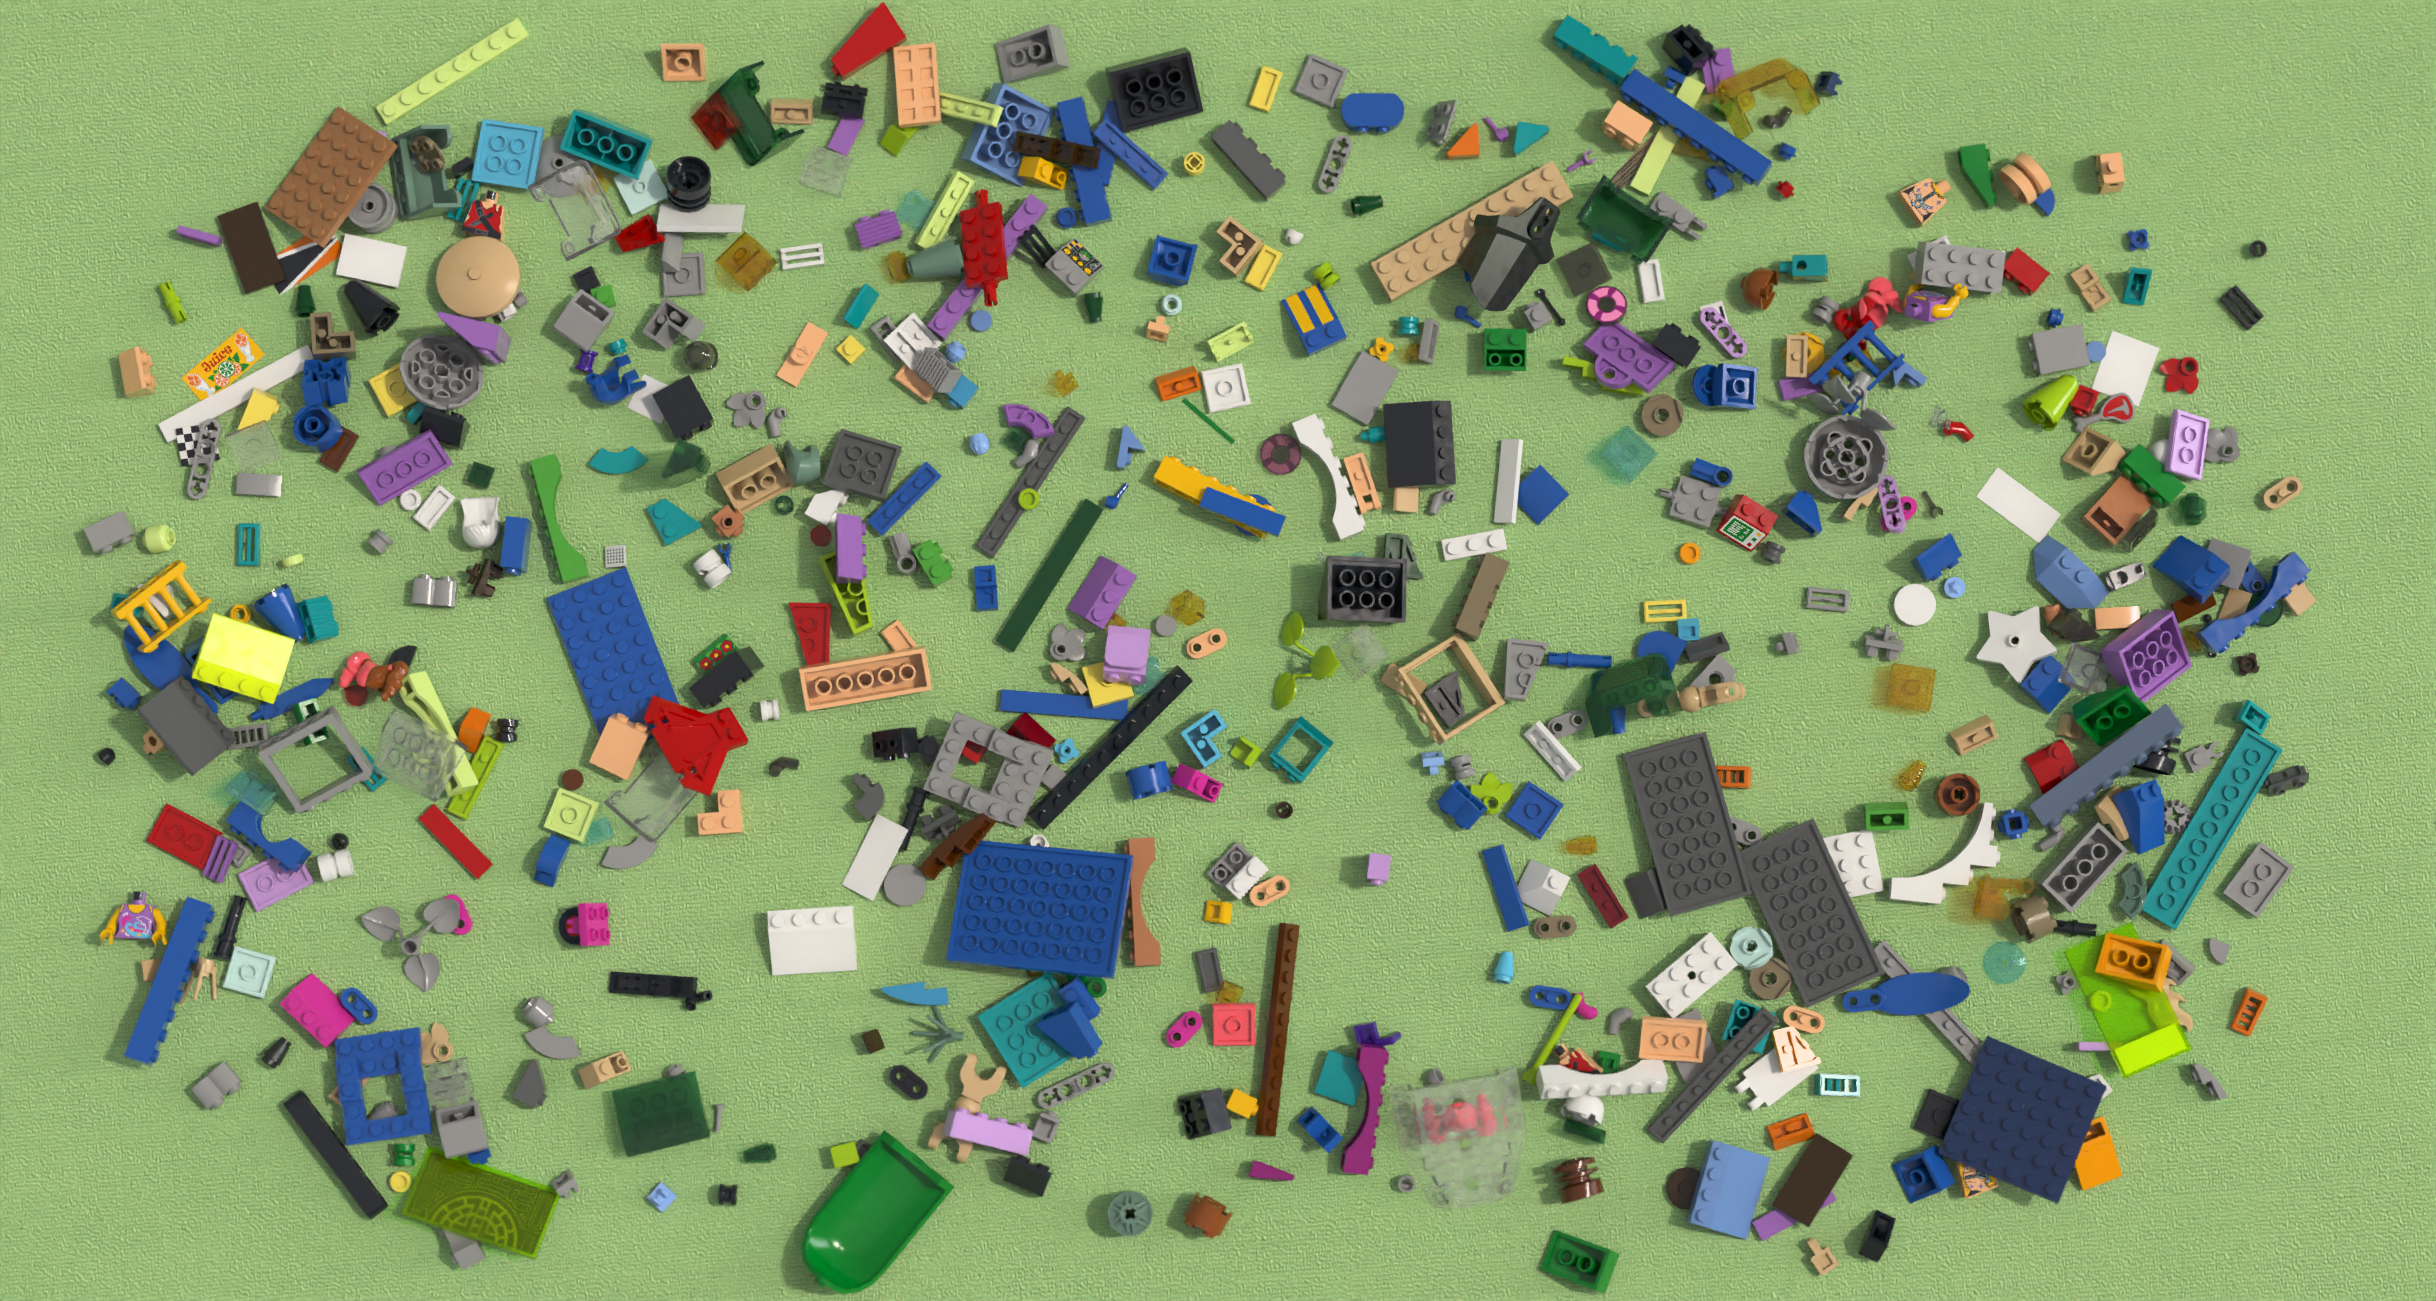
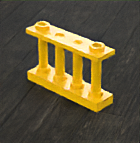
(141, 598)

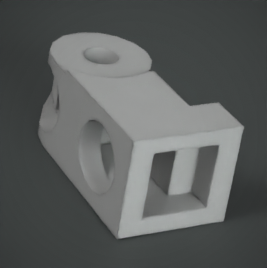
(2124, 576)

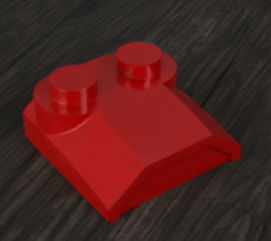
(2051, 765)

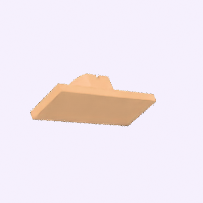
(802, 354)

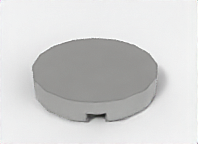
(904, 885)

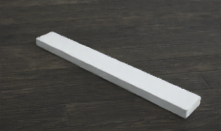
(237, 393)

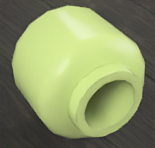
(159, 538)

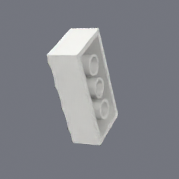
(1674, 989)

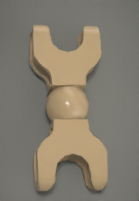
(1695, 698)
(973, 1093)

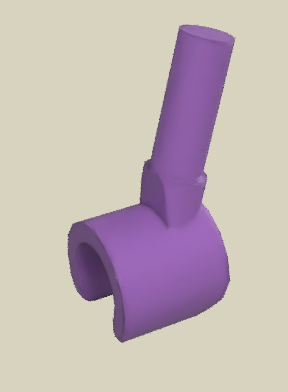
(1500, 134)
(1584, 160)

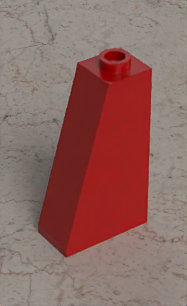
(868, 43)

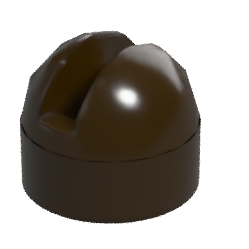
(1285, 813)

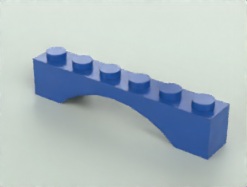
(2284, 575)

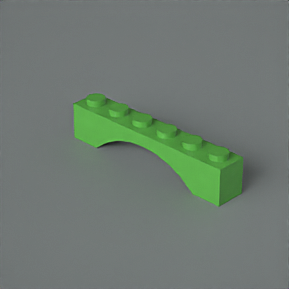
(548, 477)

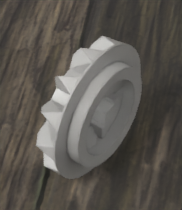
(2179, 807)

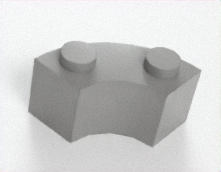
(464, 1250)

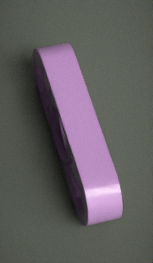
(1709, 324)
(1898, 510)

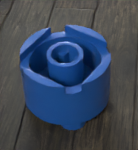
(317, 428)
(1149, 780)

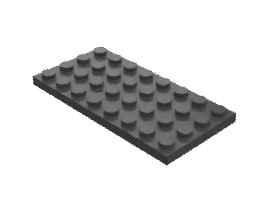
(1687, 824)
(1810, 913)

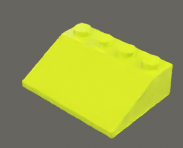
(242, 658)

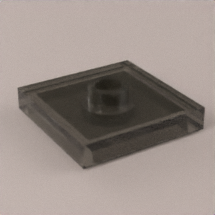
(1584, 269)
(2140, 530)

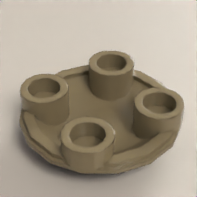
(428, 154)

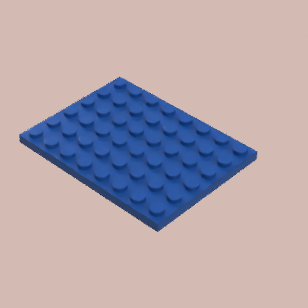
(1040, 909)

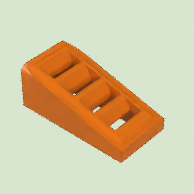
(1747, 776)
(2255, 1014)

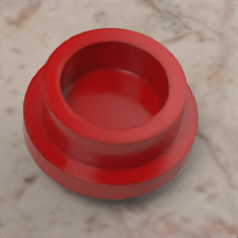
(1785, 189)

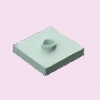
(643, 192)
(249, 972)

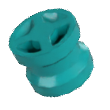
(1408, 326)

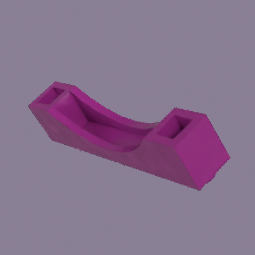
(1357, 1152)

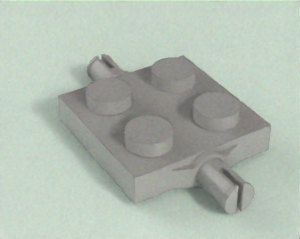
(1694, 501)

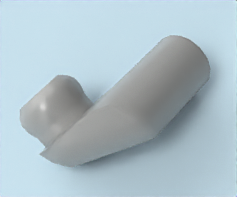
(775, 420)
(1029, 453)
(1440, 498)

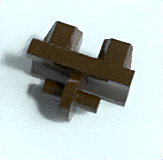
(488, 569)

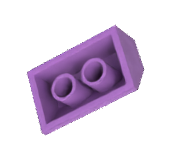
(849, 548)
(1102, 592)

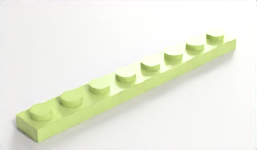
(452, 71)

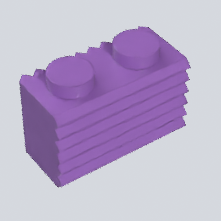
(878, 230)

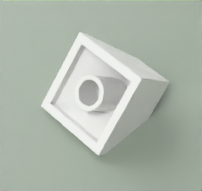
(1541, 887)

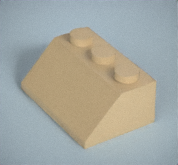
(755, 479)

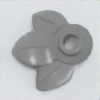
(745, 411)
(2219, 442)
(1069, 641)

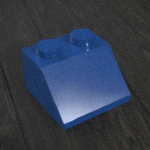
(1936, 558)
(2042, 684)
(1923, 1174)

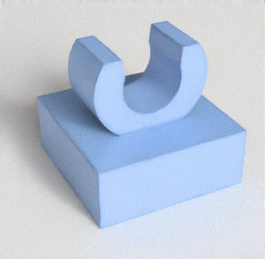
(1432, 760)
(662, 1197)

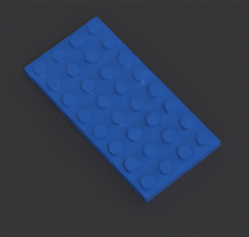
(612, 648)

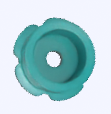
(617, 347)

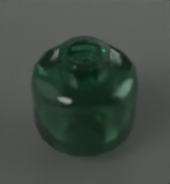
(2192, 509)

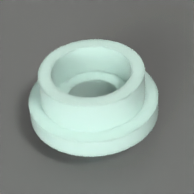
(1171, 298)

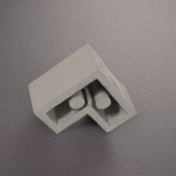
(669, 322)

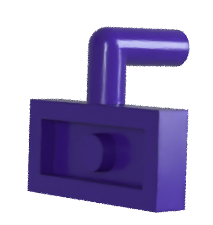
(1368, 1034)

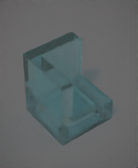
(600, 831)

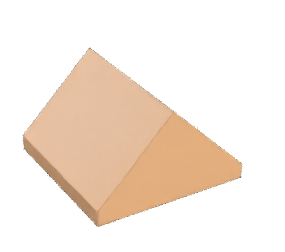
(684, 62)

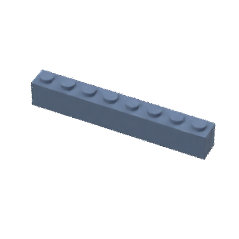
(2107, 766)

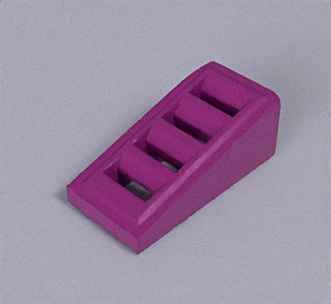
(1265, 1171)

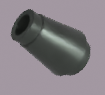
(275, 1054)

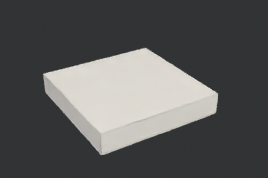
(1225, 388)

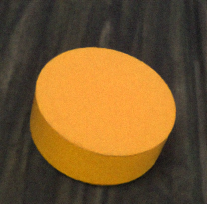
(1689, 553)

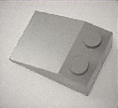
(1033, 54)

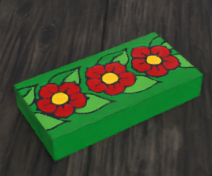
(715, 654)

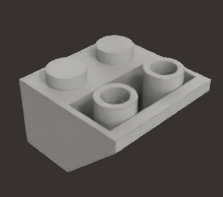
(584, 320)
(462, 1129)

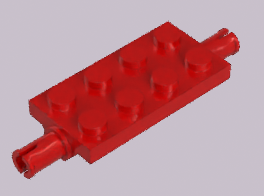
(984, 246)

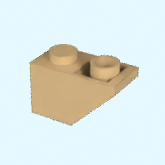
(604, 1070)

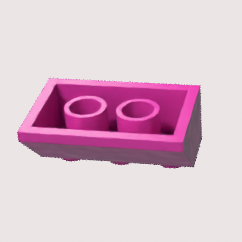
(318, 1010)

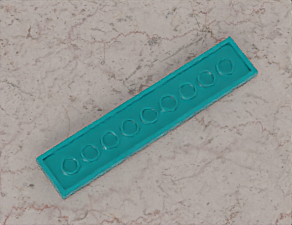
(2210, 828)

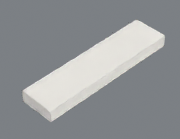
(1508, 481)

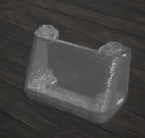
(579, 207)
(652, 798)

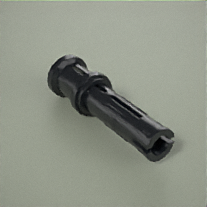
(914, 808)
(228, 938)

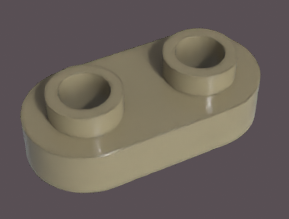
(1555, 926)

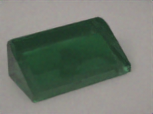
(1584, 1131)

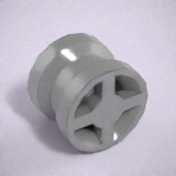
(380, 541)

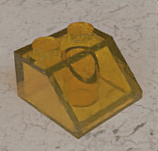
(746, 261)
(1990, 901)

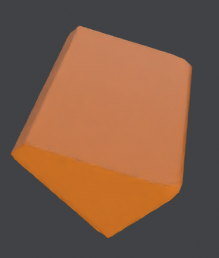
(1178, 383)
(1790, 1131)

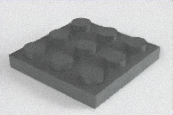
(862, 465)

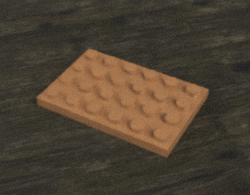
(331, 177)

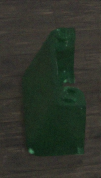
(1624, 221)

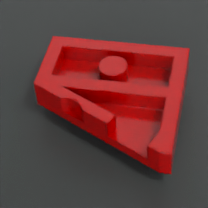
(639, 235)

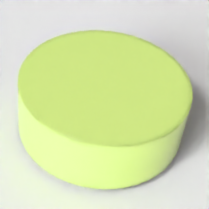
(293, 560)

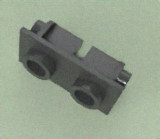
(2295, 778)

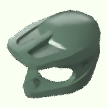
(802, 466)

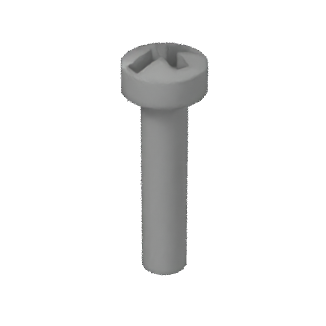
(719, 1107)

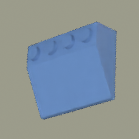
(993, 147)
(1728, 1189)

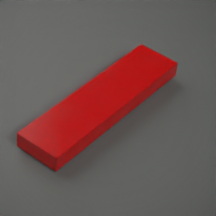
(456, 841)

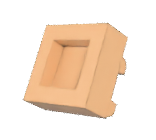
(1158, 330)

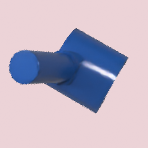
(1460, 313)
(1112, 502)
(726, 554)

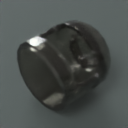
(700, 356)

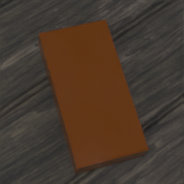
(337, 455)

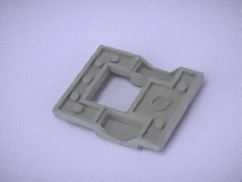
(1014, 783)

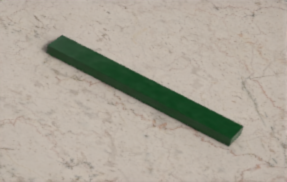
(1049, 575)

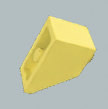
(259, 408)

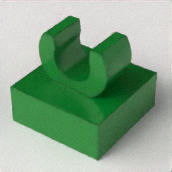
(1608, 1061)

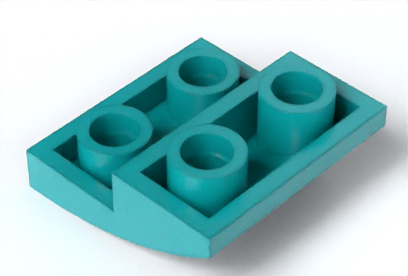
(1339, 1078)

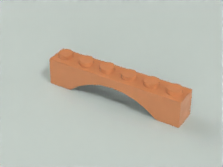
(1146, 947)

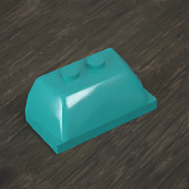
(606, 143)

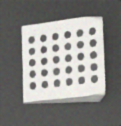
(616, 556)

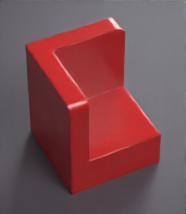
(973, 751)

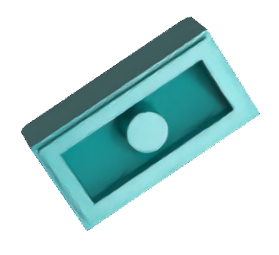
(861, 306)

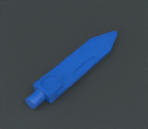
(284, 701)

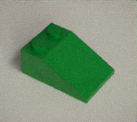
(2109, 713)
(1579, 1261)

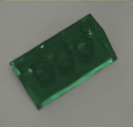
(685, 464)

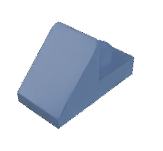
(1912, 376)
(1128, 442)

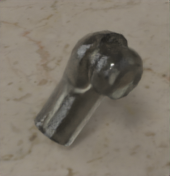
(1777, 121)

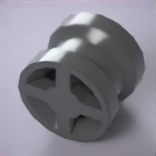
(1773, 552)

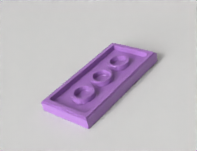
(404, 467)

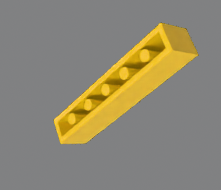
(1191, 485)

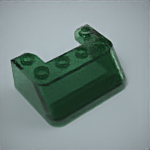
(1629, 683)

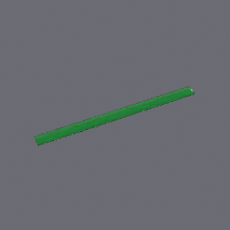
(1207, 420)

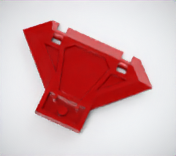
(694, 740)

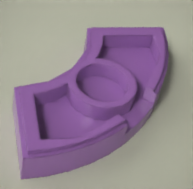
(1028, 419)

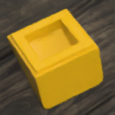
(1218, 912)

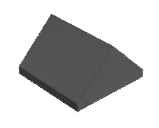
(1646, 893)

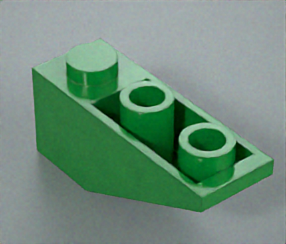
(1974, 167)

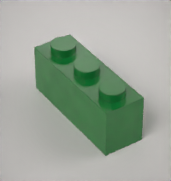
(2150, 476)

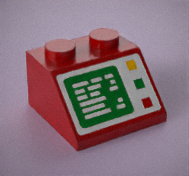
(1746, 522)

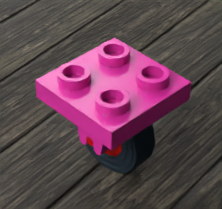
(586, 925)

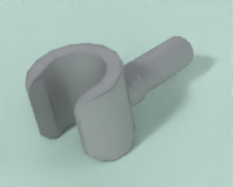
(520, 299)

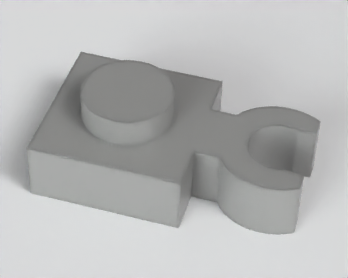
(2200, 757)

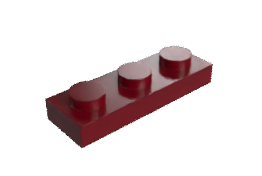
(1602, 896)

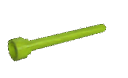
(1530, 1075)

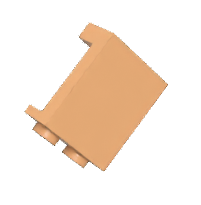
(620, 746)

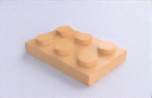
(1672, 1039)

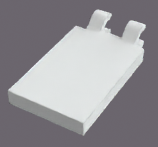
(1768, 1081)

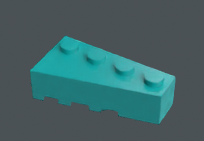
(1594, 50)

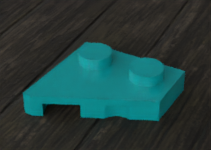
(672, 521)

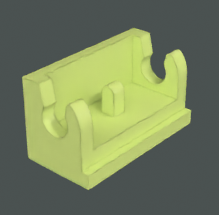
(1230, 341)

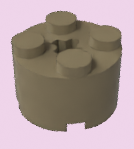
(2032, 918)

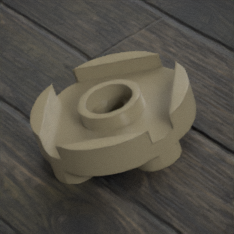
(1667, 405)
(1770, 991)

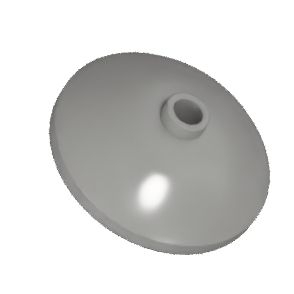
(550, 154)

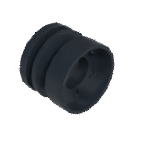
(688, 184)
(2159, 762)

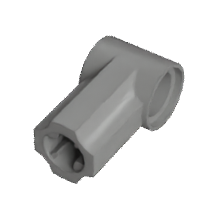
(903, 551)

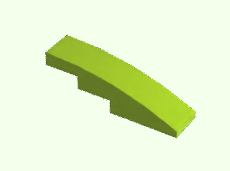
(1588, 373)

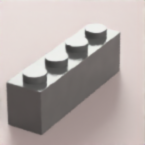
(1248, 159)

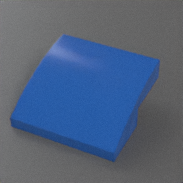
(1540, 494)

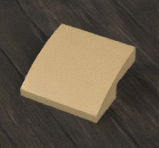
(2110, 814)

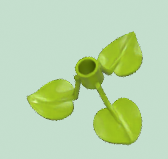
(1322, 665)

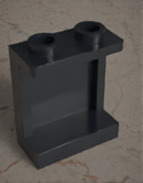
(683, 408)

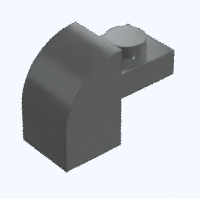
(873, 800)

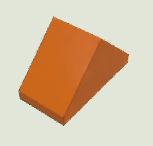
(1467, 146)
(473, 729)

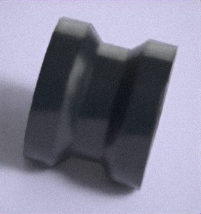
(728, 1194)

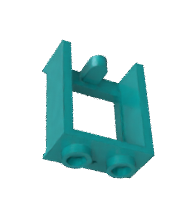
(1293, 773)

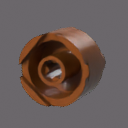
(1945, 794)
(1207, 1215)

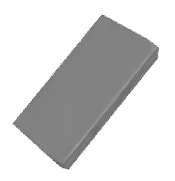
(672, 251)
(2179, 966)

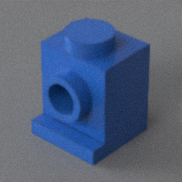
(1717, 181)
(125, 694)

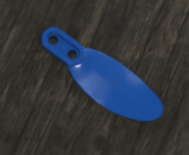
(162, 664)
(1911, 994)

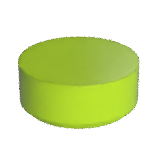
(1028, 499)

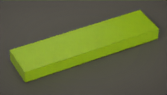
(482, 766)

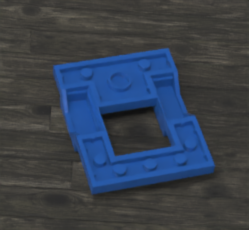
(376, 1057)

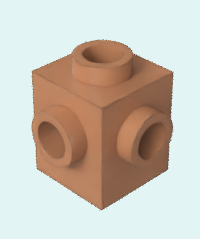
(723, 516)

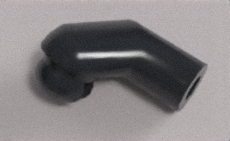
(704, 996)

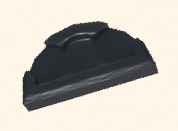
(404, 654)

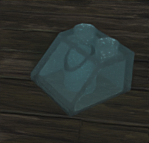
(1628, 454)
(253, 792)

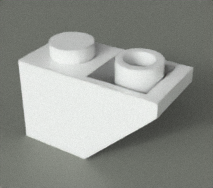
(825, 506)

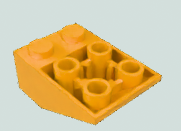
(2097, 1157)

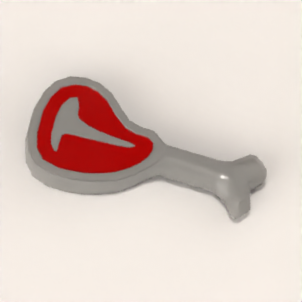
(2117, 407)

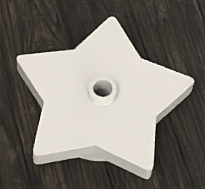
(2020, 656)

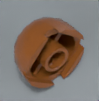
(1758, 287)

